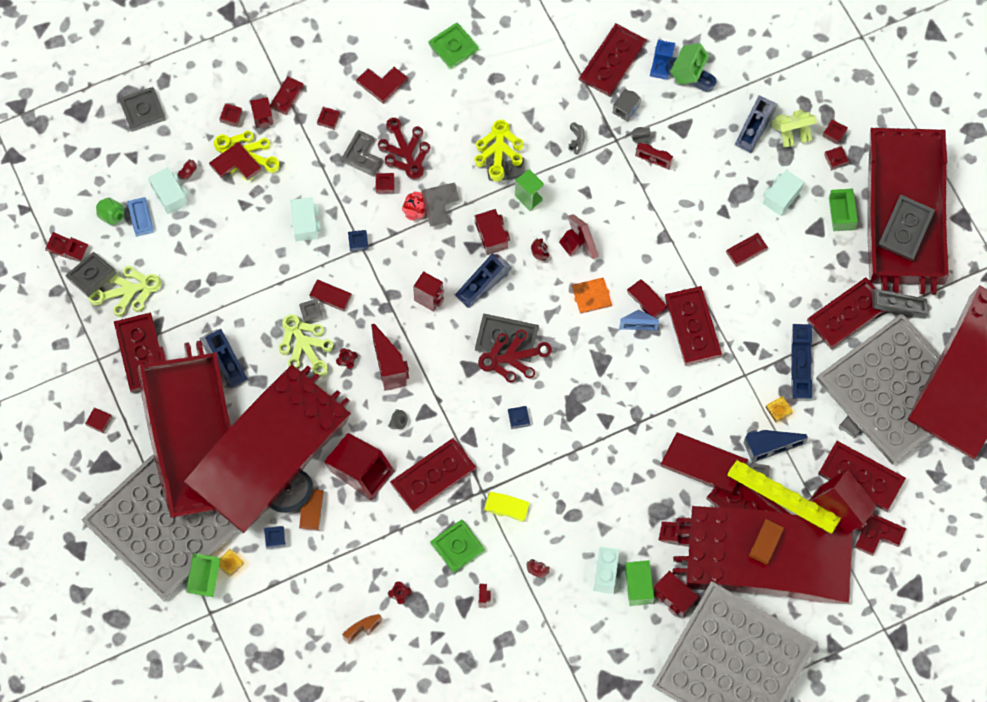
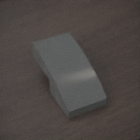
(510, 170)

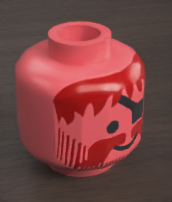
(414, 206)

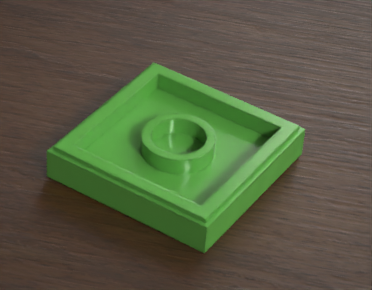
(453, 45)
(457, 546)

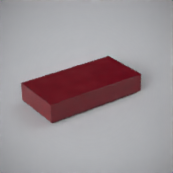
(746, 249)
(330, 295)

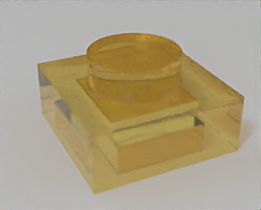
(779, 409)
(230, 563)

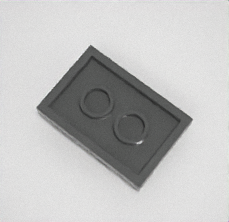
(906, 227)
(493, 325)

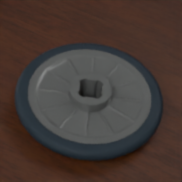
(299, 493)

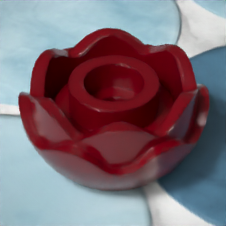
(187, 170)
(539, 249)
(537, 568)

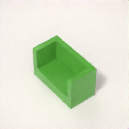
(689, 63)
(526, 189)
(843, 209)
(203, 575)
(639, 583)

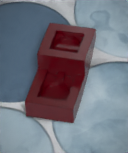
(66, 247)
(647, 298)
(667, 534)

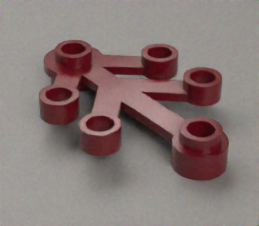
(404, 150)
(511, 357)

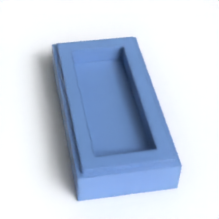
(140, 216)

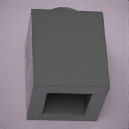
(626, 104)

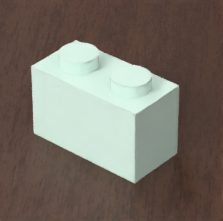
(168, 190)
(783, 192)
(304, 219)
(606, 570)

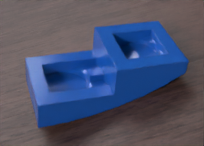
(663, 52)

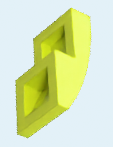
(506, 506)

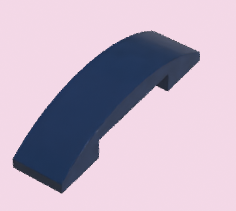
(801, 361)

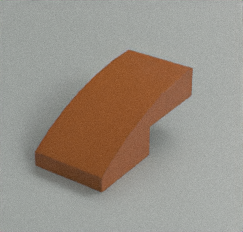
(311, 511)
(766, 541)
(367, 625)

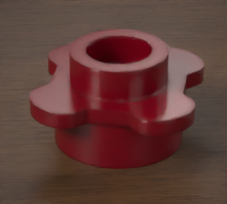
(346, 353)
(400, 598)

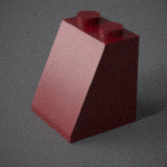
(359, 465)
(846, 500)

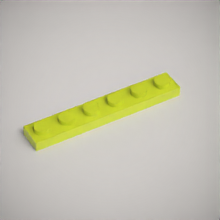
(784, 496)

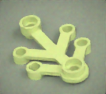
(128, 290)
(304, 342)

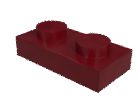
(286, 95)
(655, 156)

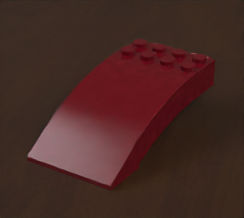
(916, 167)
(956, 392)
(184, 420)
(268, 447)
(803, 565)

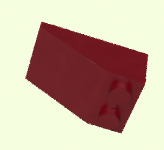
(390, 361)

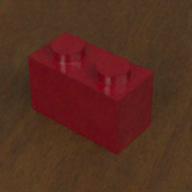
(491, 231)
(428, 291)
(675, 594)

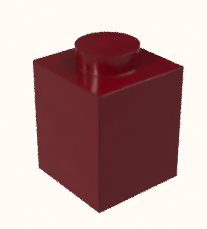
(261, 112)

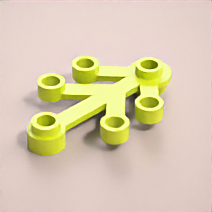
(230, 141)
(498, 148)

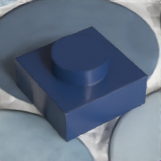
(358, 240)
(518, 417)
(274, 537)

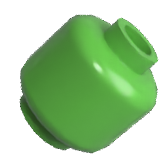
(110, 211)

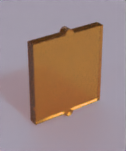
(591, 295)

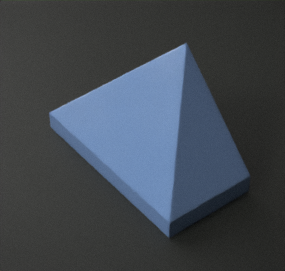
(639, 321)

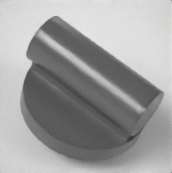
(640, 135)
(398, 420)

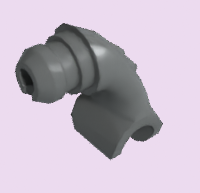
(578, 130)

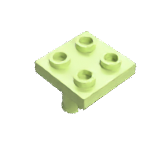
(800, 120)

